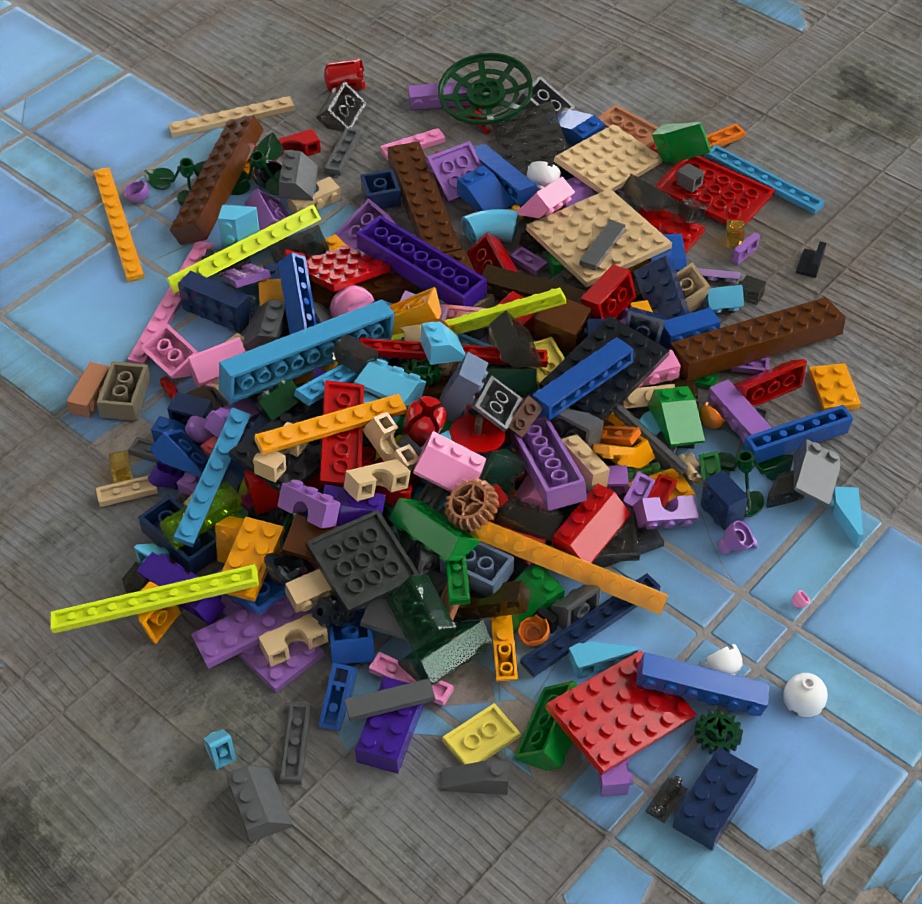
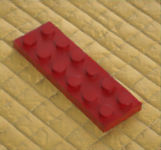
(344, 449)

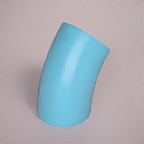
(497, 222)

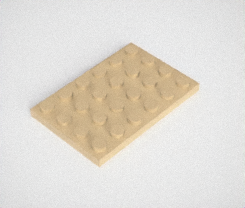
(608, 159)

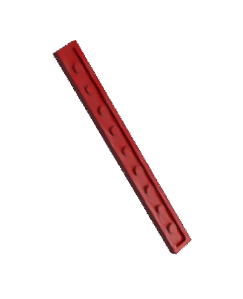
(414, 350)

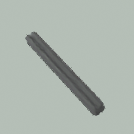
(660, 448)

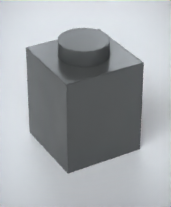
(690, 177)

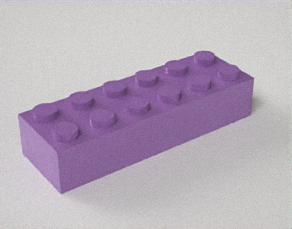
(550, 465)

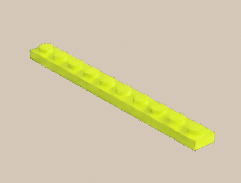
(248, 246)
(516, 308)
(154, 598)

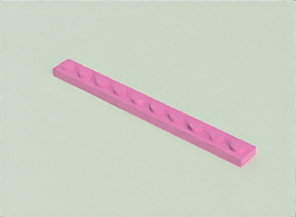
(167, 308)

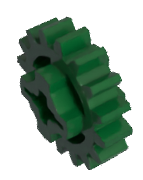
(427, 372)
(727, 729)

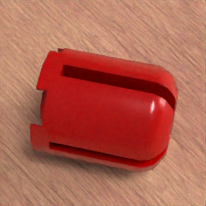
(348, 70)
(423, 418)

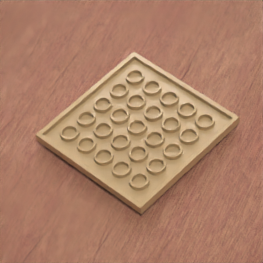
(573, 230)

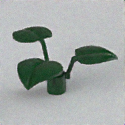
(270, 149)
(161, 177)
(746, 464)

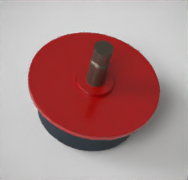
(477, 434)

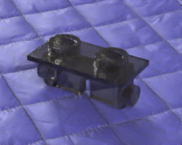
(666, 799)

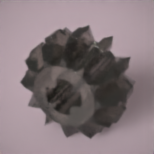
(530, 243)

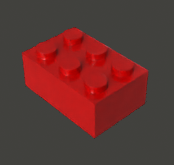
(610, 293)

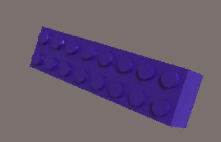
(421, 263)

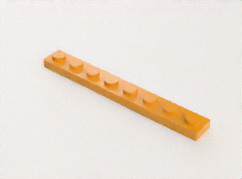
(327, 424)

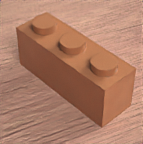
(87, 390)

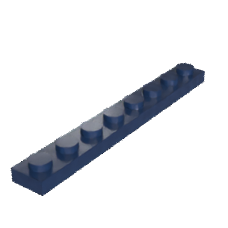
(580, 631)

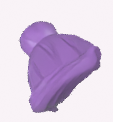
(737, 538)

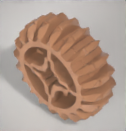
(469, 499)

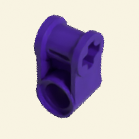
(165, 476)

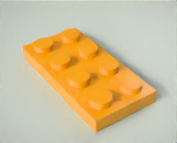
(251, 545)

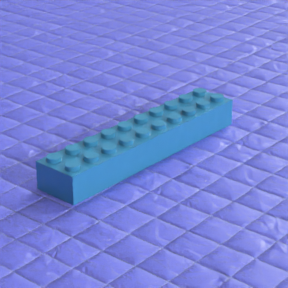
(300, 352)

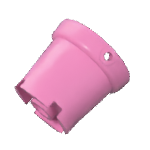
(349, 300)

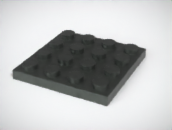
(361, 560)

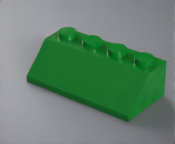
(432, 529)
(544, 740)

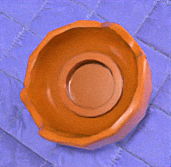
(710, 417)
(534, 631)

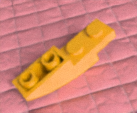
(504, 648)

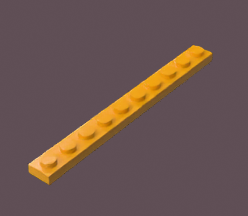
(118, 225)
(571, 567)

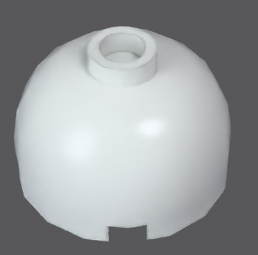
(542, 174)
(724, 660)
(805, 694)

